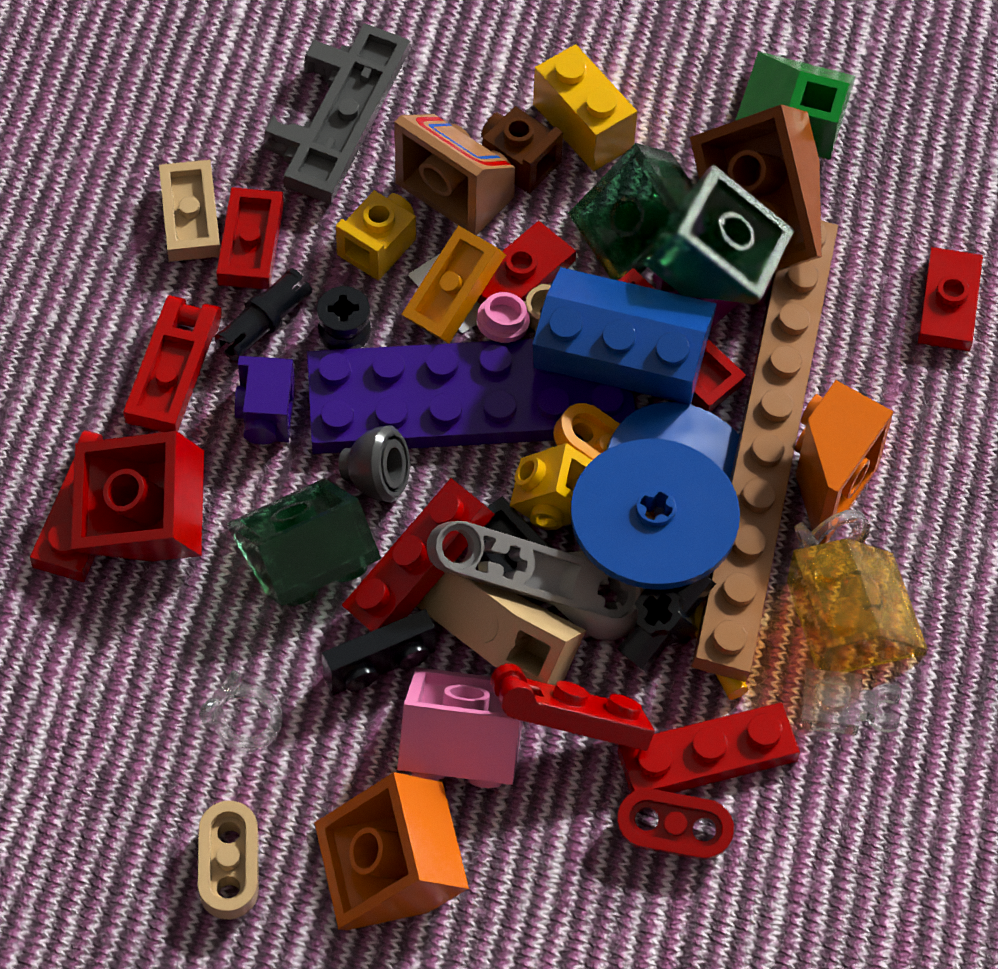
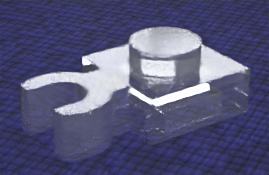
(838, 703)

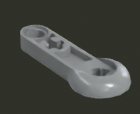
(544, 575)

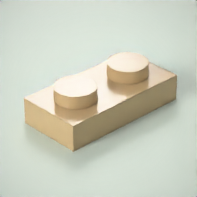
(189, 210)

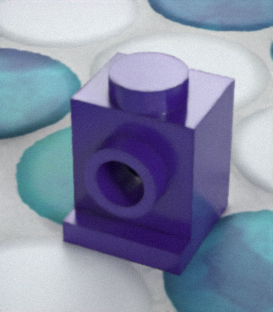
(265, 398)

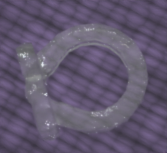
(859, 533)
(235, 688)

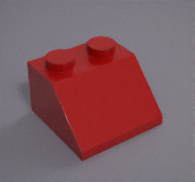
(138, 497)

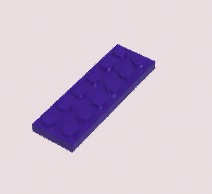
(445, 395)

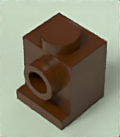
(526, 144)

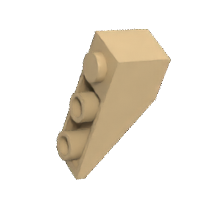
(504, 627)

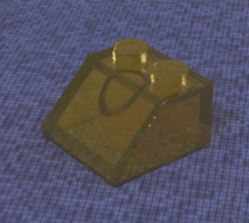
(853, 606)

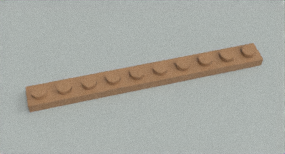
(764, 463)

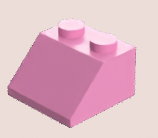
(457, 730)

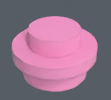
(503, 318)

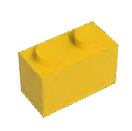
(585, 107)

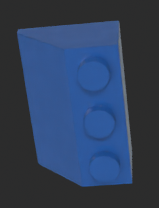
(623, 335)

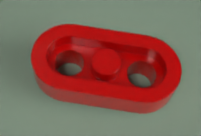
(675, 824)

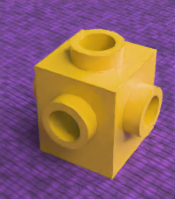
(547, 484)

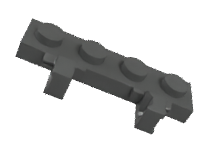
(358, 86)

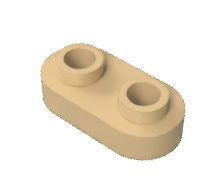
(228, 863)

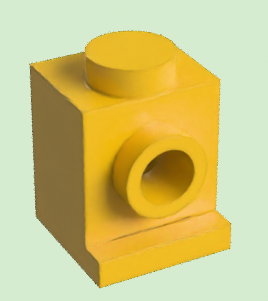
(377, 233)

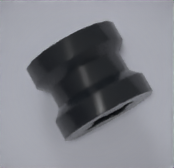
(346, 330)

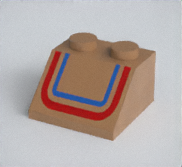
(451, 171)

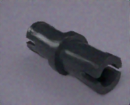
(263, 314)

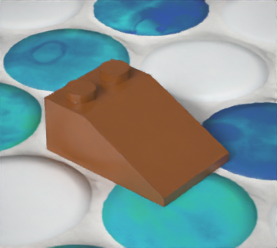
(778, 164)

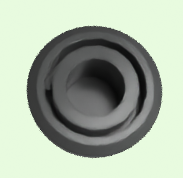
(377, 464)

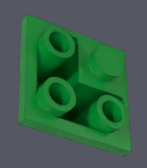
(803, 87)

